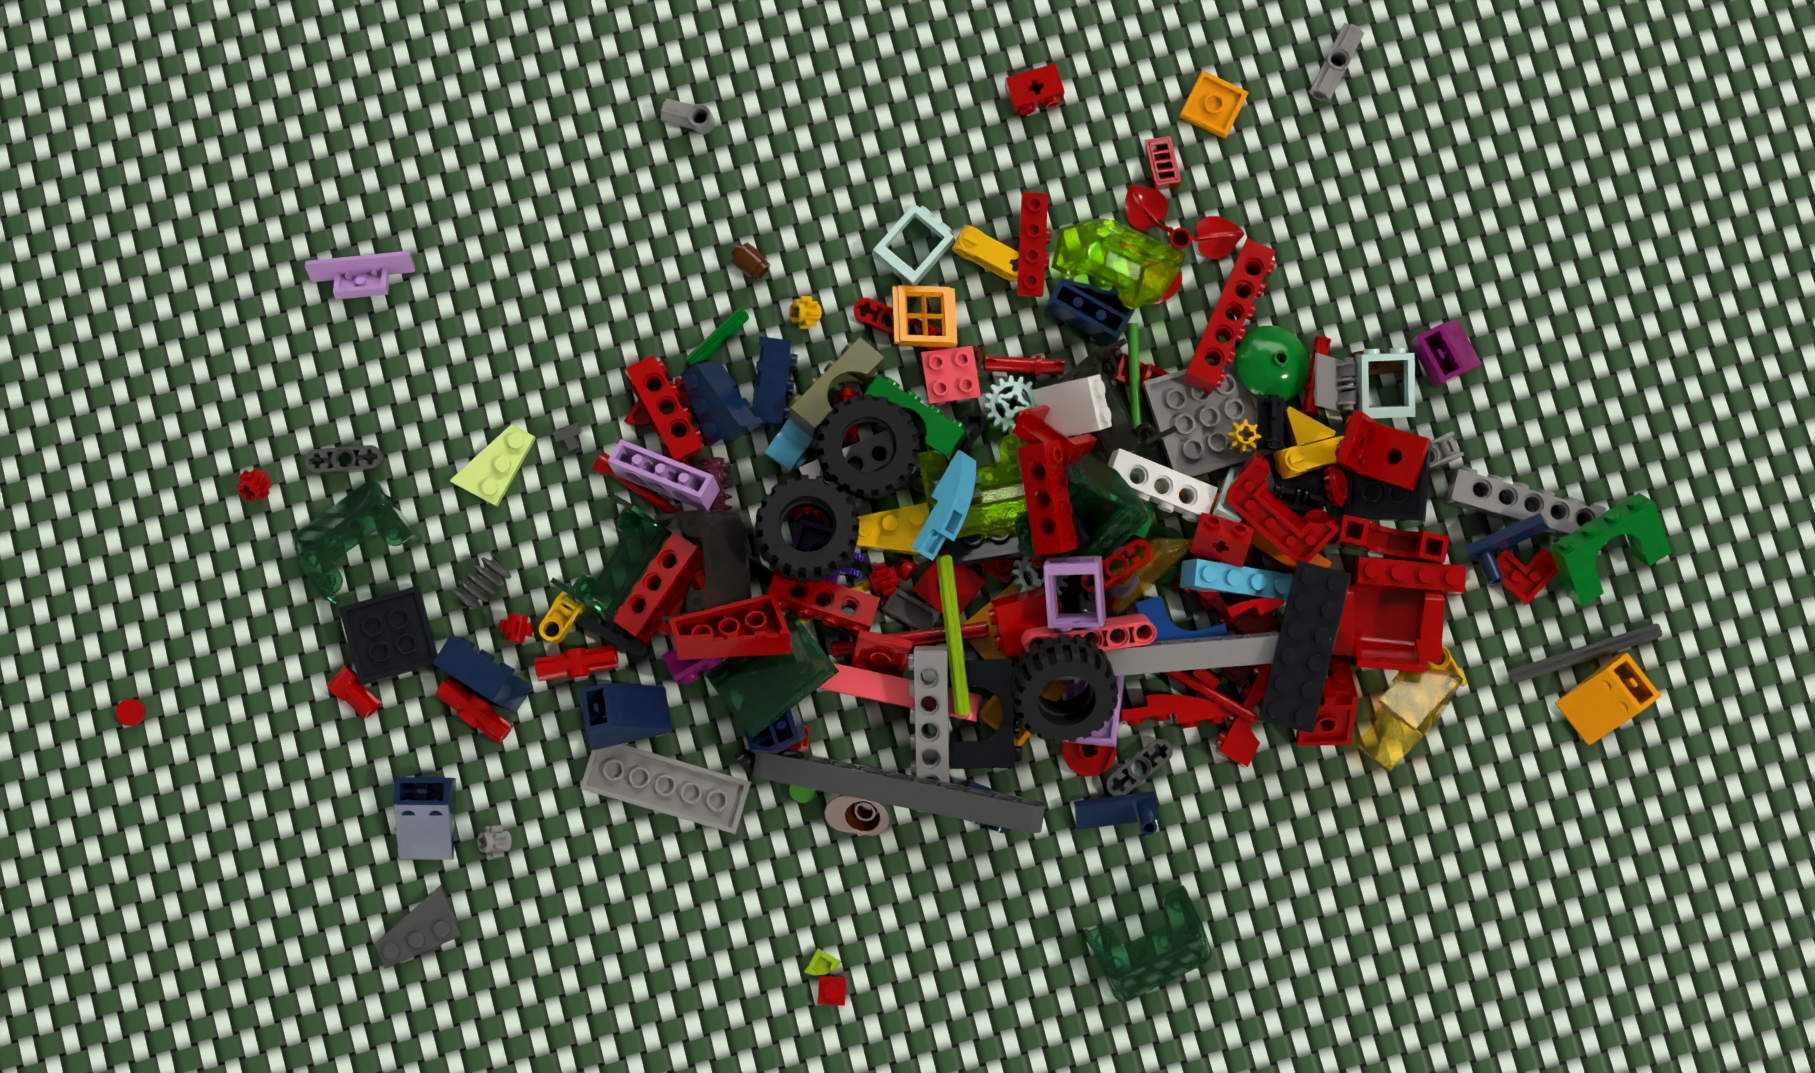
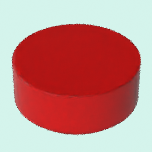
(130, 712)

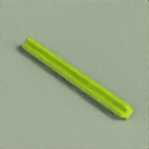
(953, 635)

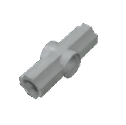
(1329, 74)

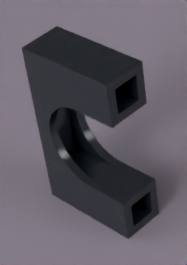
(1002, 747)

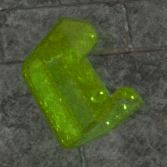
(1118, 257)
(1000, 484)

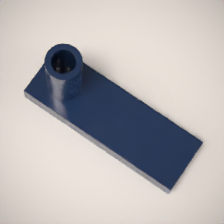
(1484, 548)
(1117, 811)

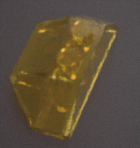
(1166, 554)

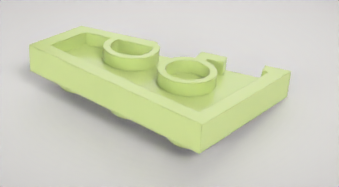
(496, 465)

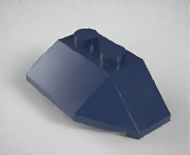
(778, 735)

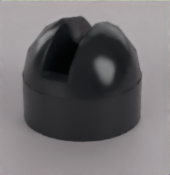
(746, 759)

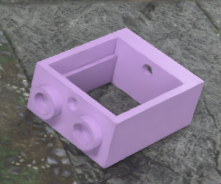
(1074, 566)

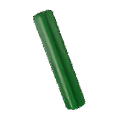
(718, 337)

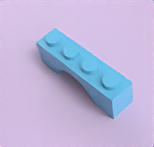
(1227, 578)

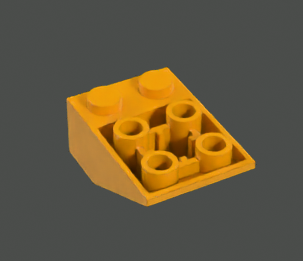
(1607, 698)

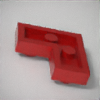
(1526, 580)

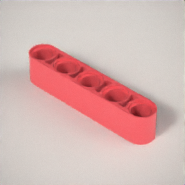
(1125, 639)

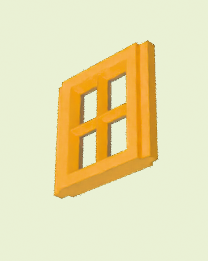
(900, 316)

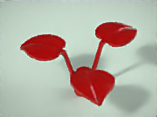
(1215, 234)

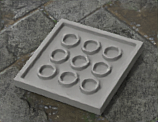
(1201, 421)

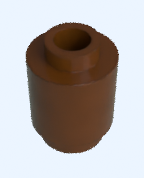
(750, 261)

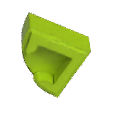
(822, 963)

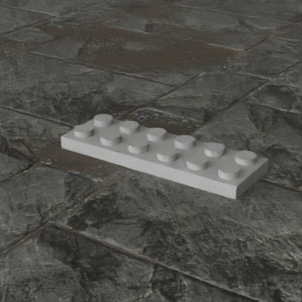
(667, 786)

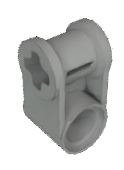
(1444, 450)

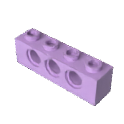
(663, 475)

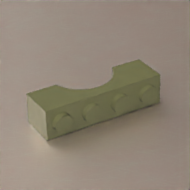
(856, 364)

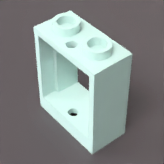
(899, 267)
(1362, 383)

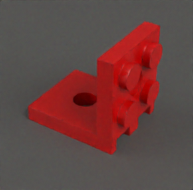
(1368, 448)
(1337, 704)

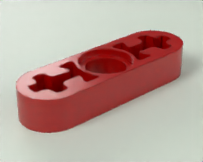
(1118, 555)

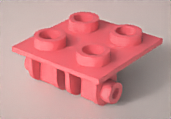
(950, 375)

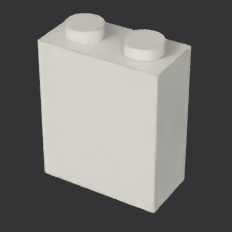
(1075, 405)

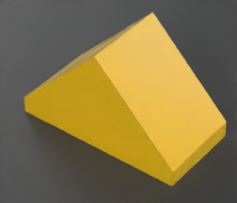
(1303, 429)

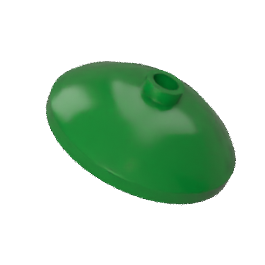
(1262, 372)

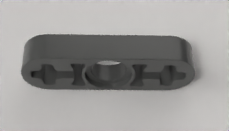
(325, 468)
(1139, 756)

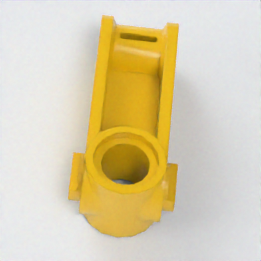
(986, 252)
(1306, 458)

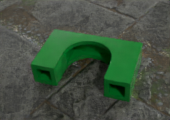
(1577, 552)

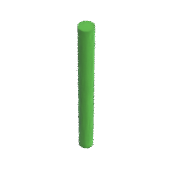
(1134, 373)

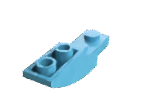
(954, 498)

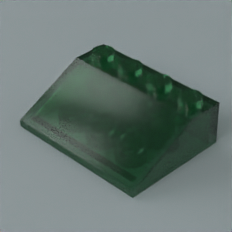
(770, 685)

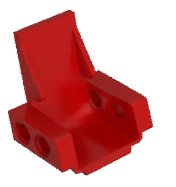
(1391, 628)

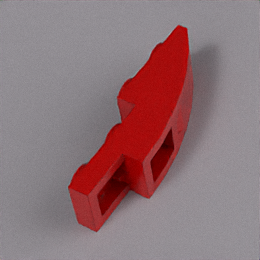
(1185, 710)

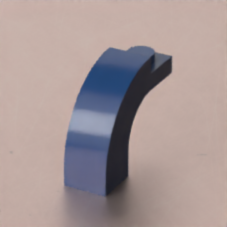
(1166, 630)

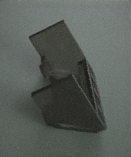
(1122, 432)
(723, 553)

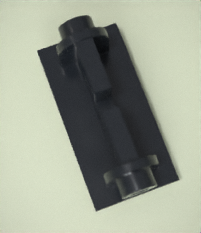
(1270, 422)

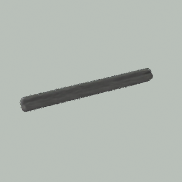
(1585, 653)

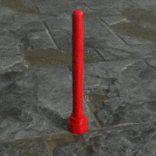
(602, 466)
(1214, 695)

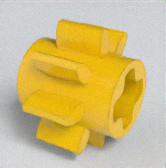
(805, 312)
(1249, 431)

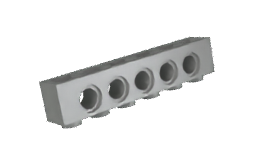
(1461, 495)
(935, 659)

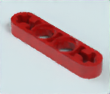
(868, 320)

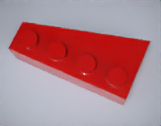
(732, 630)

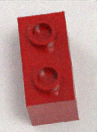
(1044, 80)
(1222, 539)

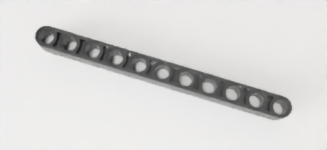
(901, 790)

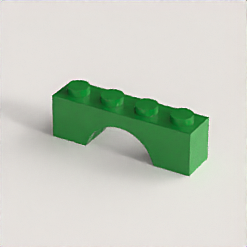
(941, 433)

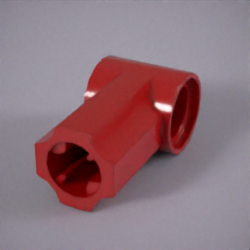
(347, 687)

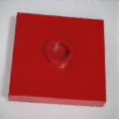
(966, 581)
(881, 653)

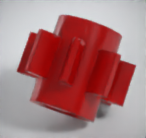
(254, 485)
(884, 579)
(516, 628)

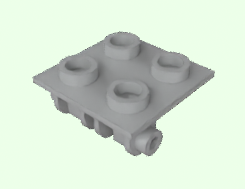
(1331, 383)

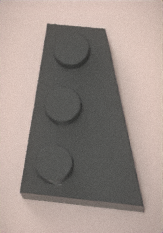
(419, 931)

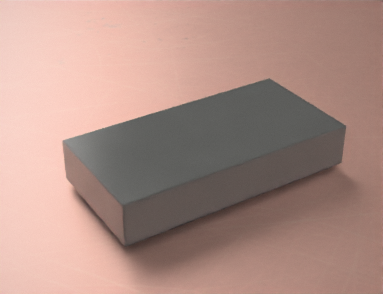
(910, 610)

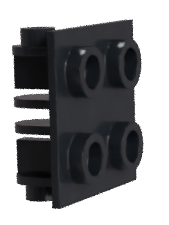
(1302, 491)

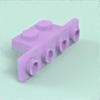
(360, 274)

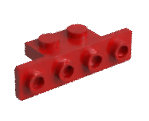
(1032, 244)

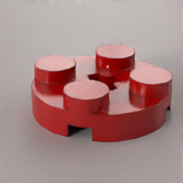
(1091, 765)

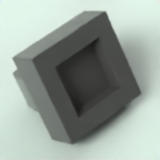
(569, 434)

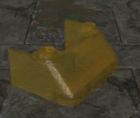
(1407, 714)

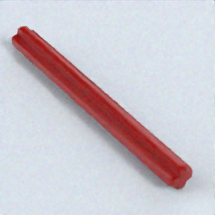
(919, 637)

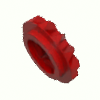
(1335, 485)

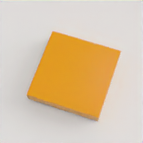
(1213, 104)

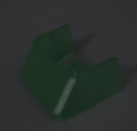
(626, 566)

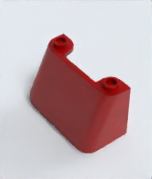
(1293, 535)

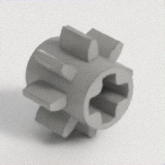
(494, 841)

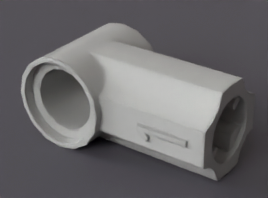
(686, 114)

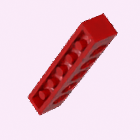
(1199, 372)

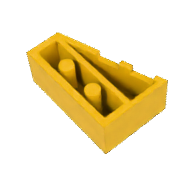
(892, 529)

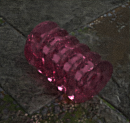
(715, 467)

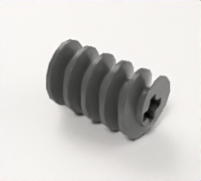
(482, 582)

